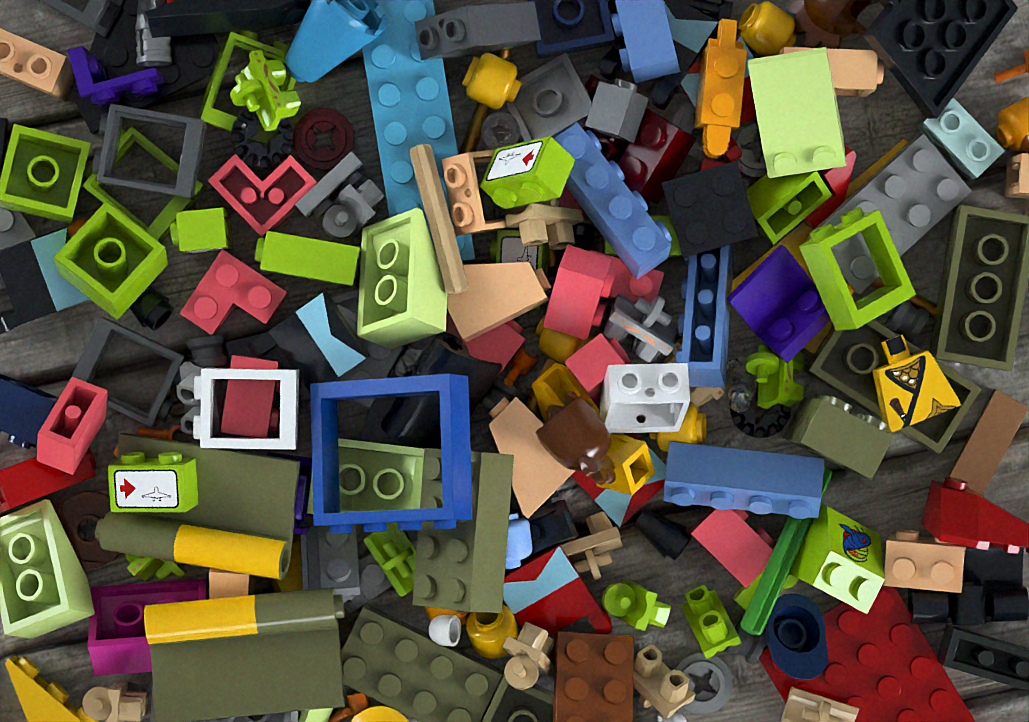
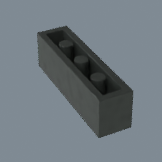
(984, 657)

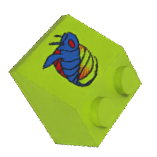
(841, 559)

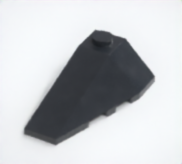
(219, 16)

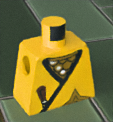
(910, 386)

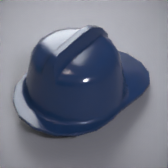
(797, 637)

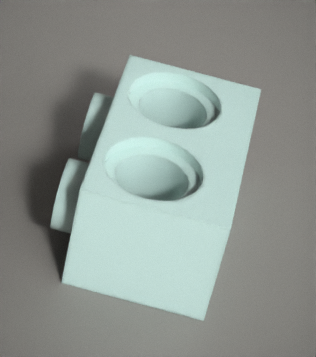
(961, 140)

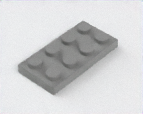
(912, 196)

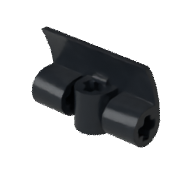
(417, 418)
(989, 592)

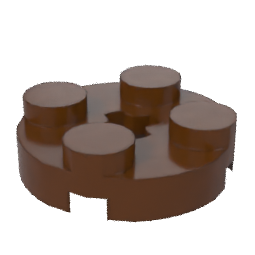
(76, 512)

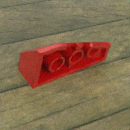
(971, 520)

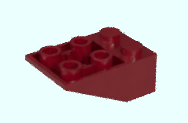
(652, 157)

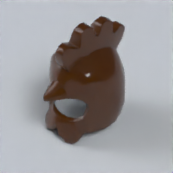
(827, 20)
(578, 438)

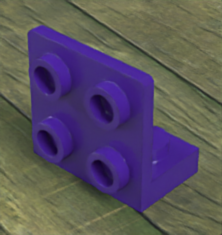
(98, 90)
(780, 304)

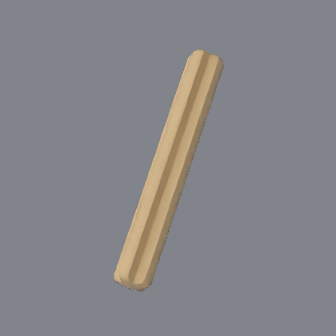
(438, 219)

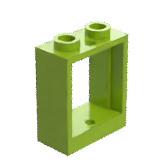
(249, 42)
(161, 225)
(309, 258)
(830, 282)

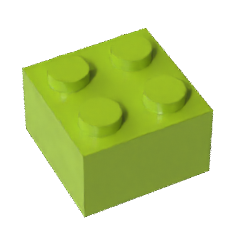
(43, 173)
(111, 260)

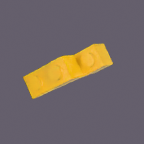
(628, 454)

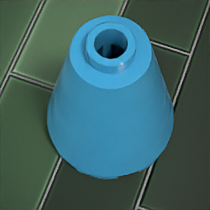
(330, 35)

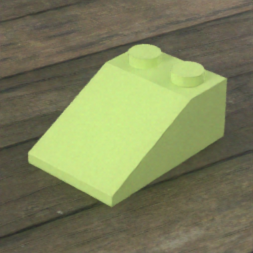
(797, 112)
(400, 282)
(377, 477)
(39, 574)

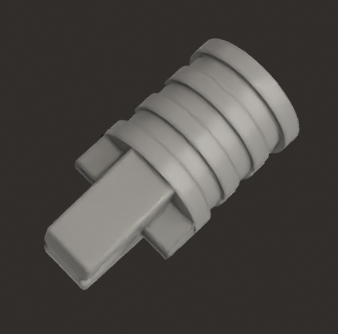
(149, 50)

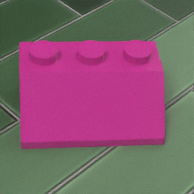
(118, 628)

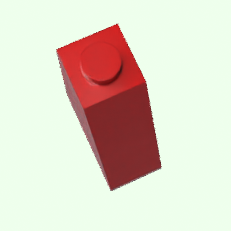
(35, 480)

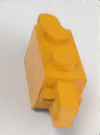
(720, 89)

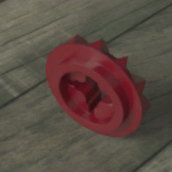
(324, 120)

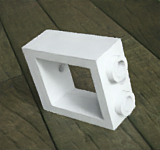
(644, 390)
(288, 408)

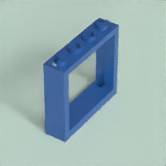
(454, 452)

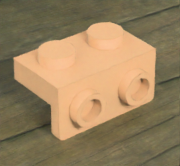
(923, 562)

